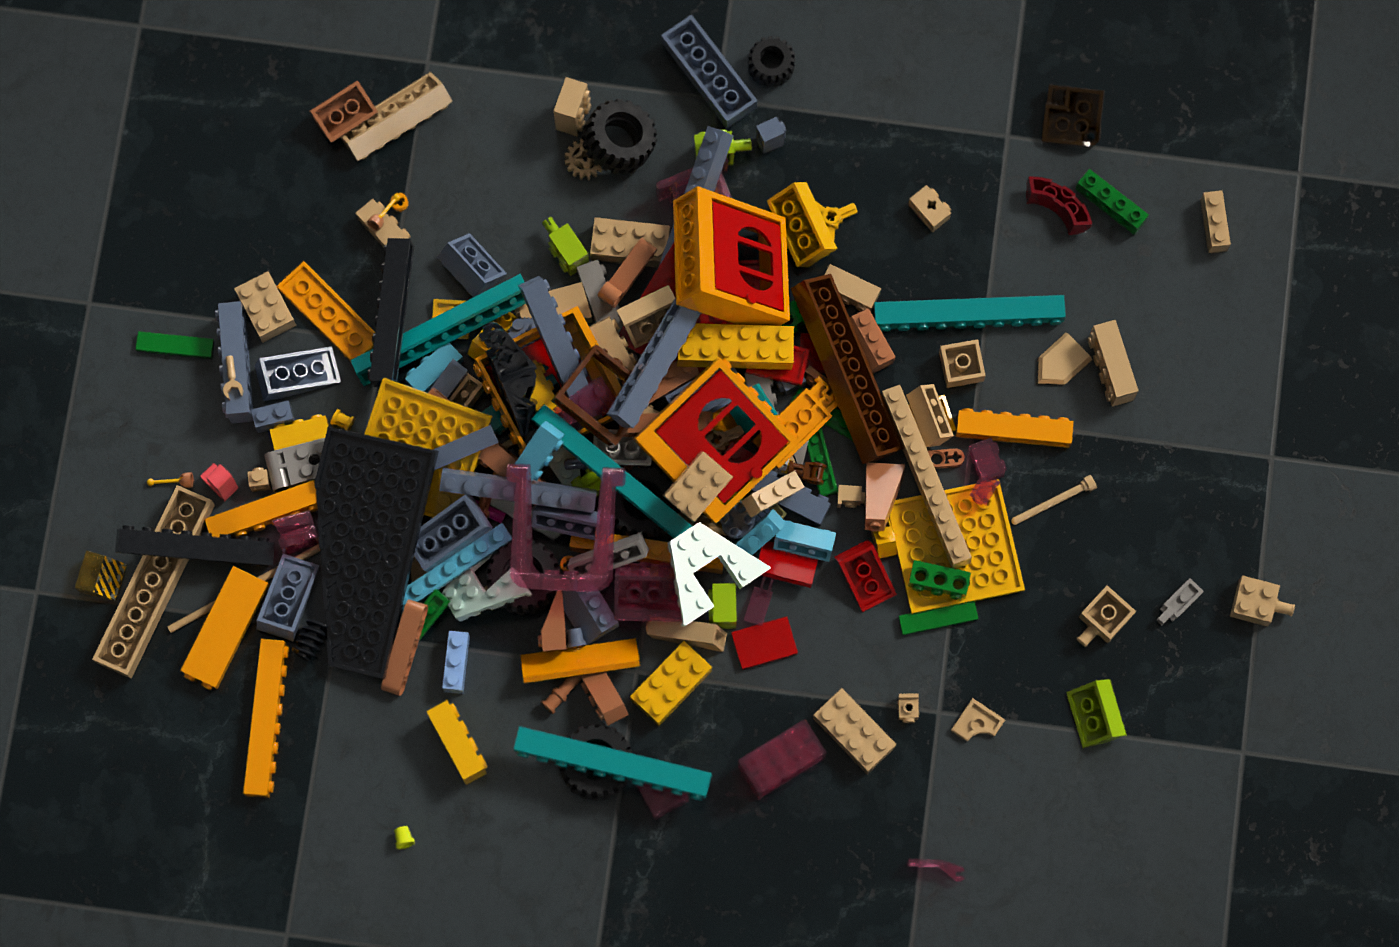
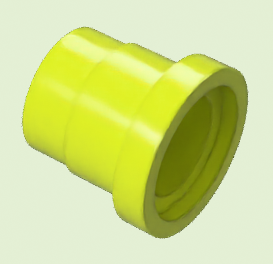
(403, 838)

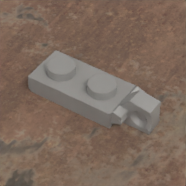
(1179, 601)

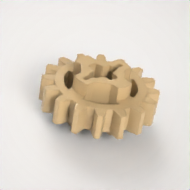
(577, 161)

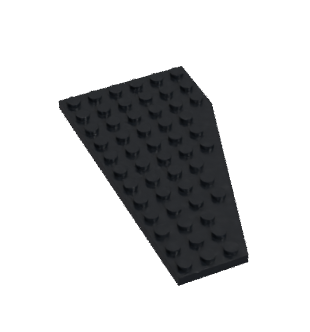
(368, 532)

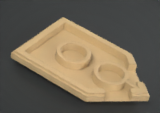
(1062, 361)

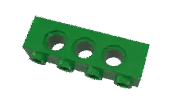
(1112, 201)

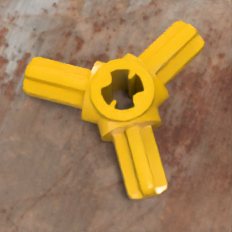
(838, 214)

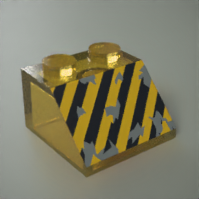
(100, 576)

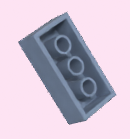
(450, 532)

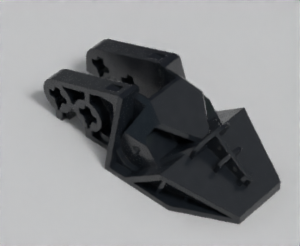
(513, 375)

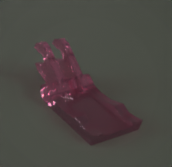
(759, 603)
(948, 867)

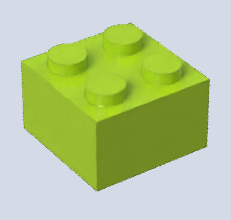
(724, 601)

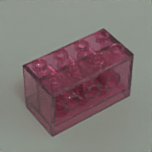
(646, 593)
(781, 759)

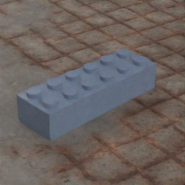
(709, 71)
(234, 343)

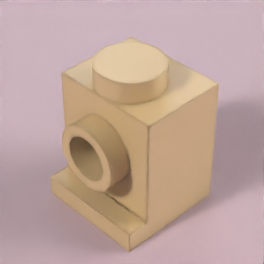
(259, 479)
(850, 496)
(903, 714)

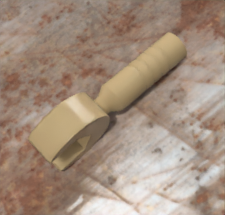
(231, 376)

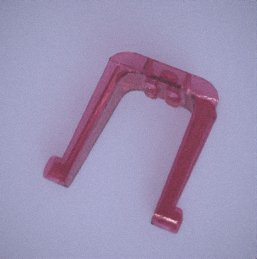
(522, 568)

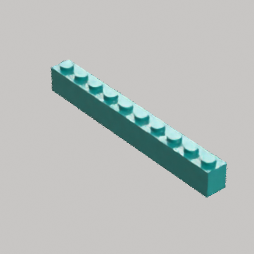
(970, 312)
(451, 324)
(612, 762)

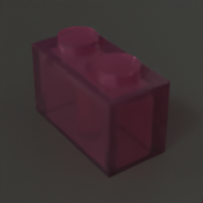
(986, 458)

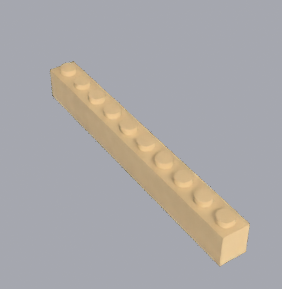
(926, 478)

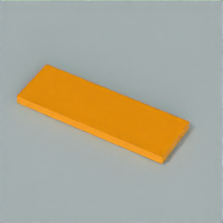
(327, 311)
(580, 660)

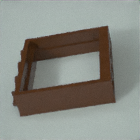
(579, 414)

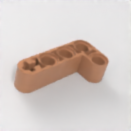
(627, 273)

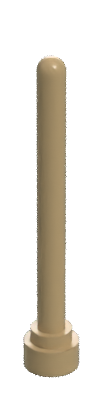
(1087, 484)

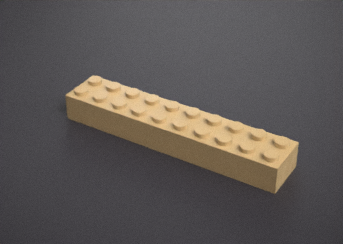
(150, 588)

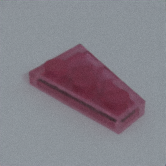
(593, 399)

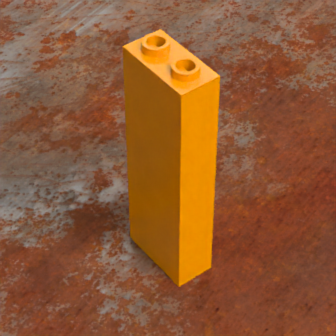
(224, 628)

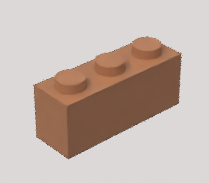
(604, 697)

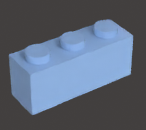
(456, 662)

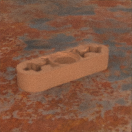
(951, 464)

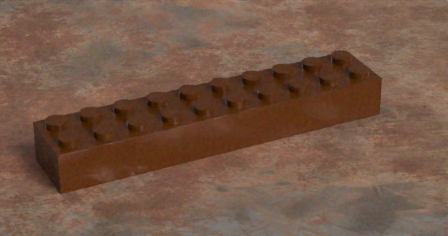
(846, 368)

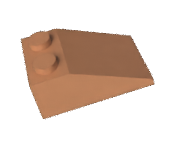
(554, 632)

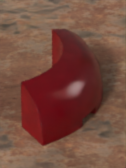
(1059, 200)

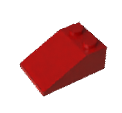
(865, 575)

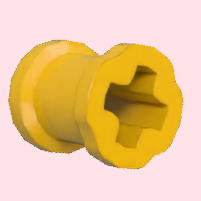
(342, 420)

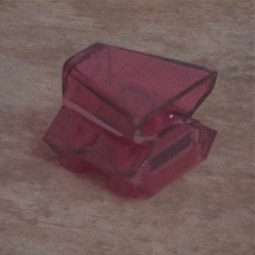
(296, 532)

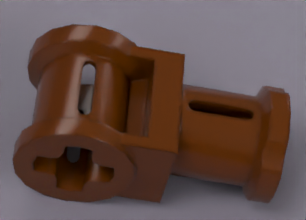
(808, 471)

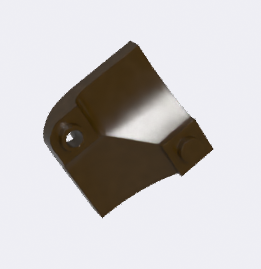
(1072, 115)

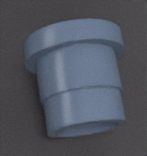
(575, 638)

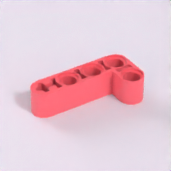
(219, 481)

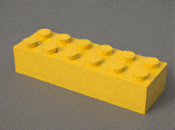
(740, 345)

